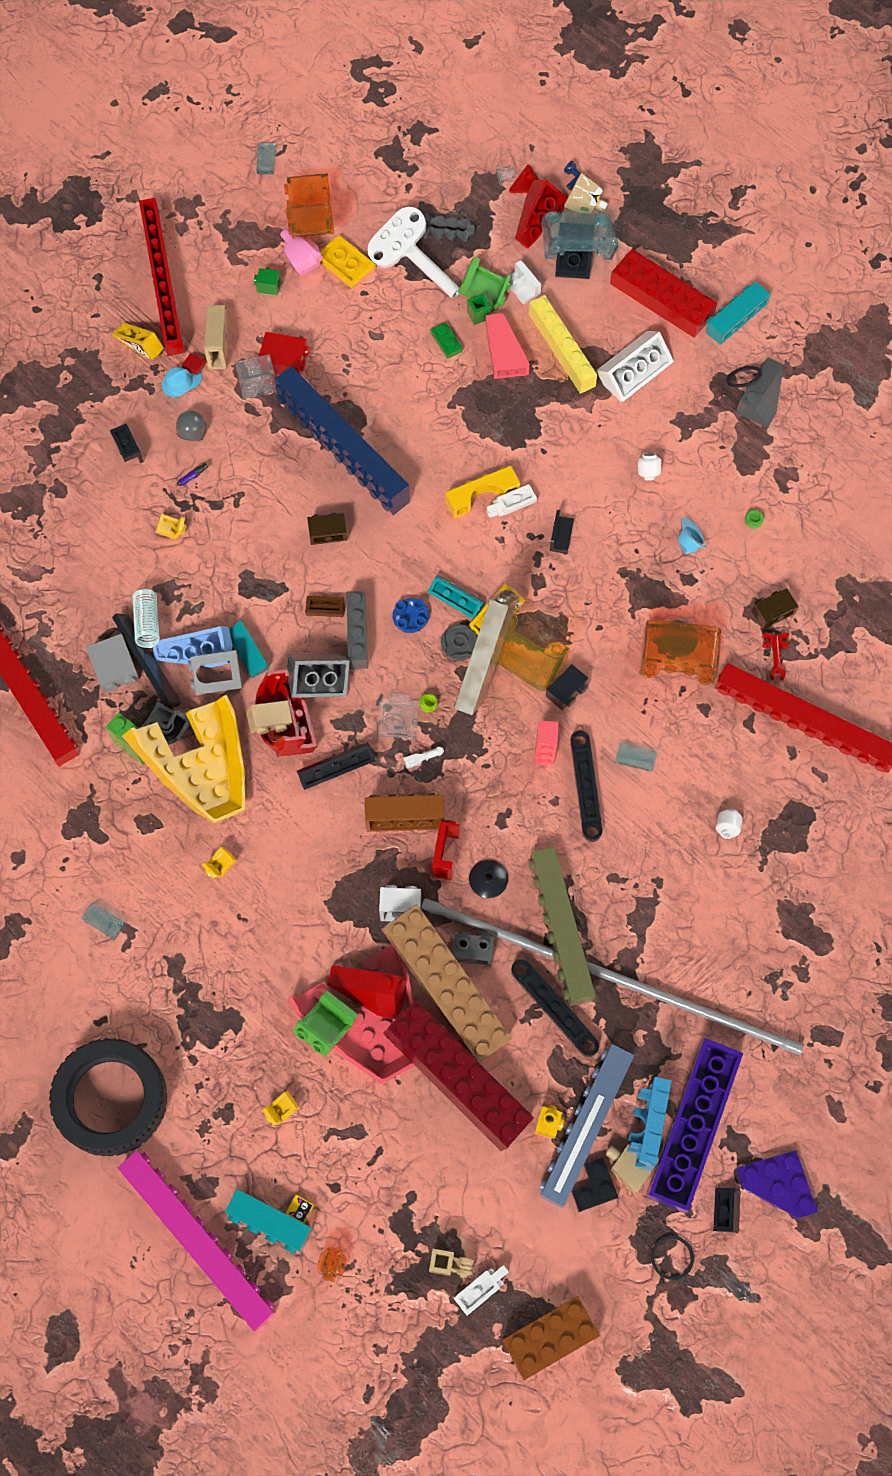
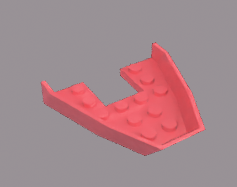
(365, 1042)

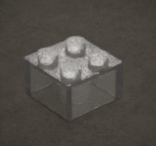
(256, 376)

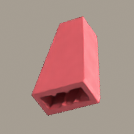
(504, 349)

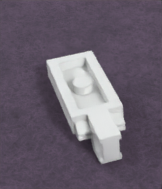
(512, 501)
(480, 1289)

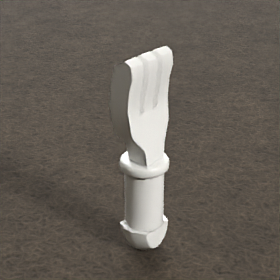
(416, 759)

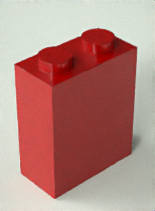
(285, 351)

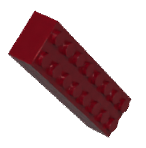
(458, 1075)

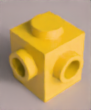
(549, 1121)

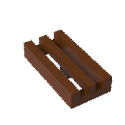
(326, 610)

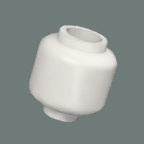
(649, 465)
(729, 823)

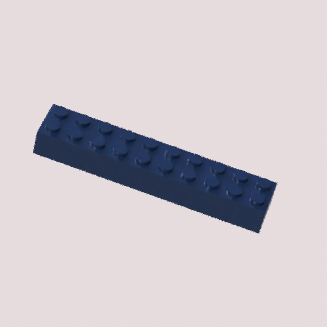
(342, 441)

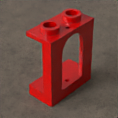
(440, 868)

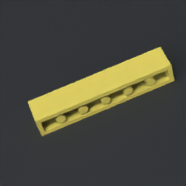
(562, 344)

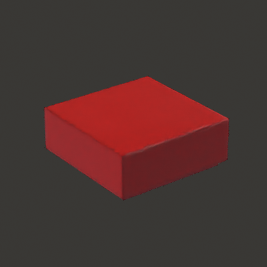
(193, 364)

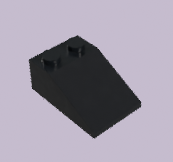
(574, 264)

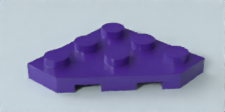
(779, 1183)

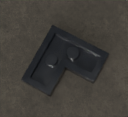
(601, 1187)

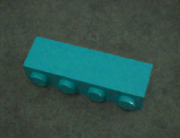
(737, 313)
(268, 1221)

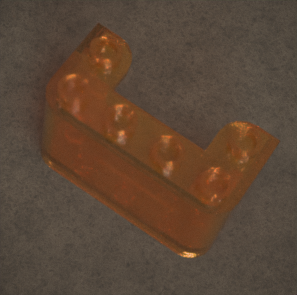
(309, 205)
(680, 649)

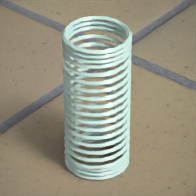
(146, 604)

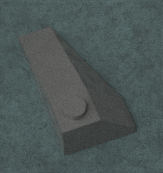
(761, 398)

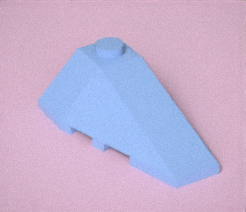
(203, 642)

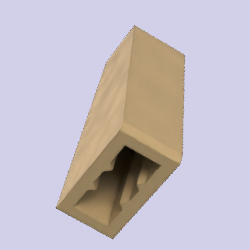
(216, 337)

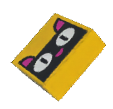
(299, 1209)

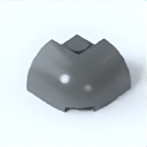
(171, 722)

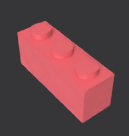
(546, 742)

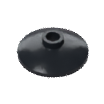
(484, 887)

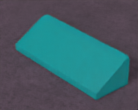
(456, 597)
(247, 650)

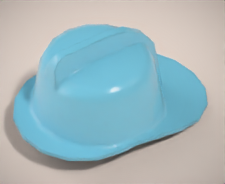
(179, 381)
(690, 537)

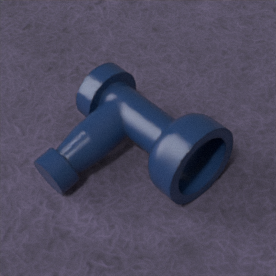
(569, 169)

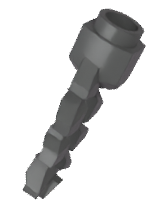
(451, 222)

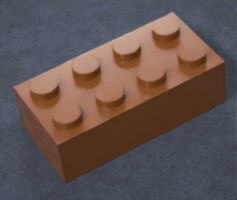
(404, 812)
(550, 1338)

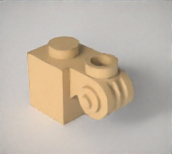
(444, 1263)

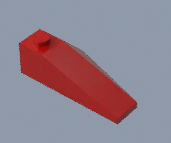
(373, 990)

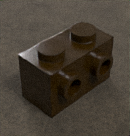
(327, 528)
(774, 608)

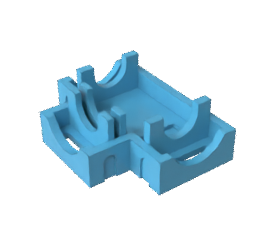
(647, 1143)

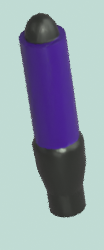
(192, 474)

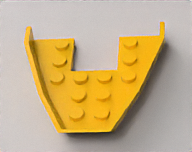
(206, 777)

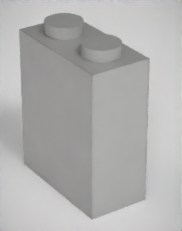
(112, 663)

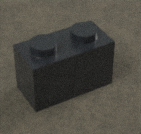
(567, 687)

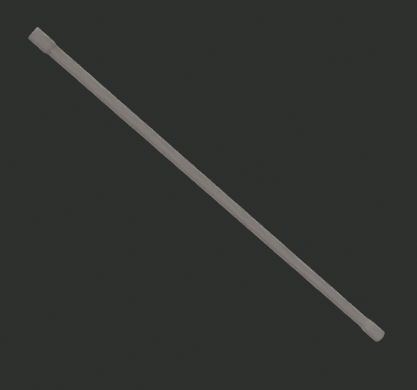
(785, 1043)

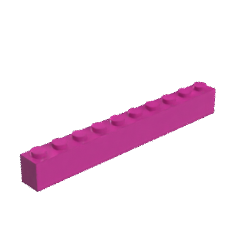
(196, 1241)

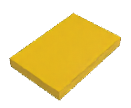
(346, 261)

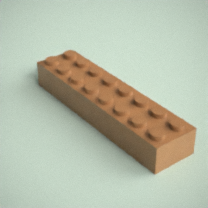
(446, 983)

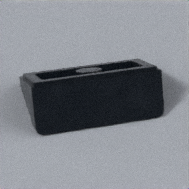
(727, 1210)

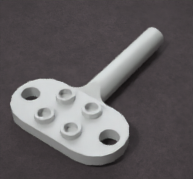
(399, 240)

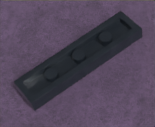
(335, 765)

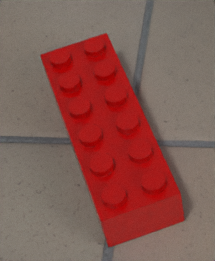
(663, 293)

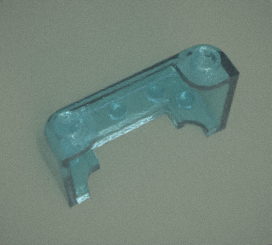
(579, 233)

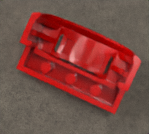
(301, 737)

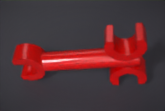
(776, 642)

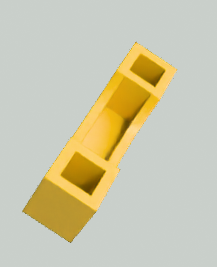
(499, 482)

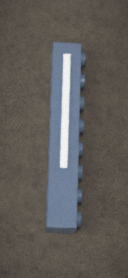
(587, 1126)

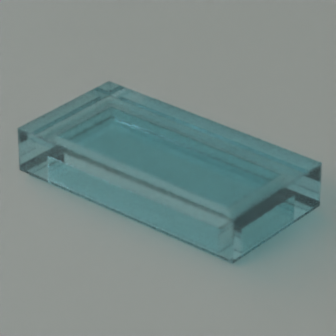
(266, 158)
(636, 757)
(103, 921)

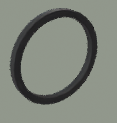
(742, 369)
(691, 1257)

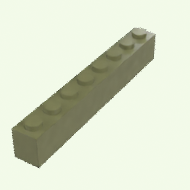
(562, 927)

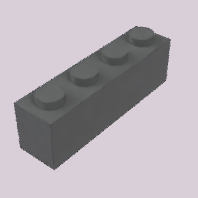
(357, 629)

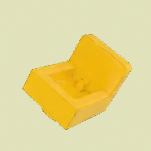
(170, 526)
(219, 863)
(280, 1109)

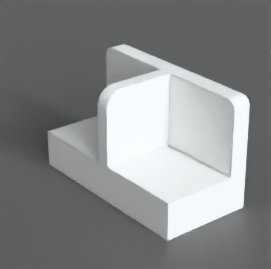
(524, 283)

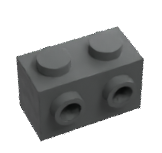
(473, 948)

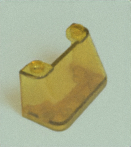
(531, 662)

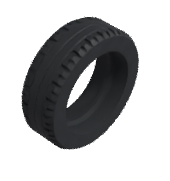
(72, 1071)

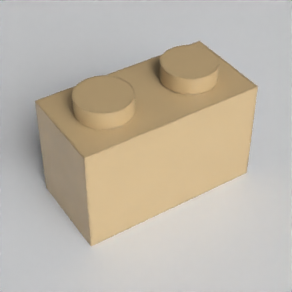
(269, 717)

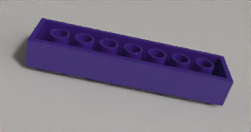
(694, 1125)

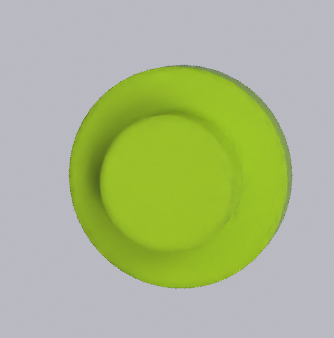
(428, 702)

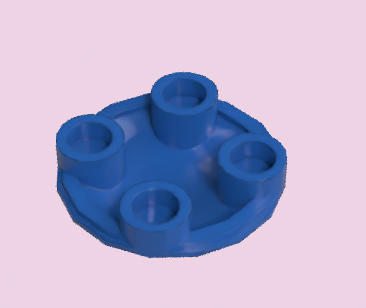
(410, 615)

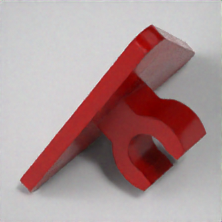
(524, 181)

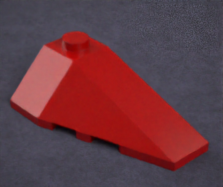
(538, 202)

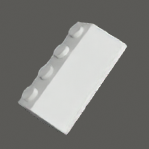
(635, 365)

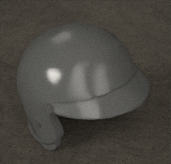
(191, 426)

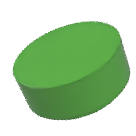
(754, 519)

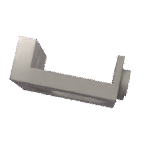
(197, 661)

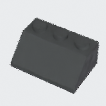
(318, 675)

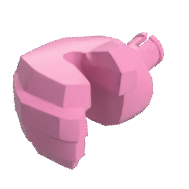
(301, 253)

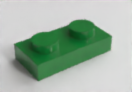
(446, 340)

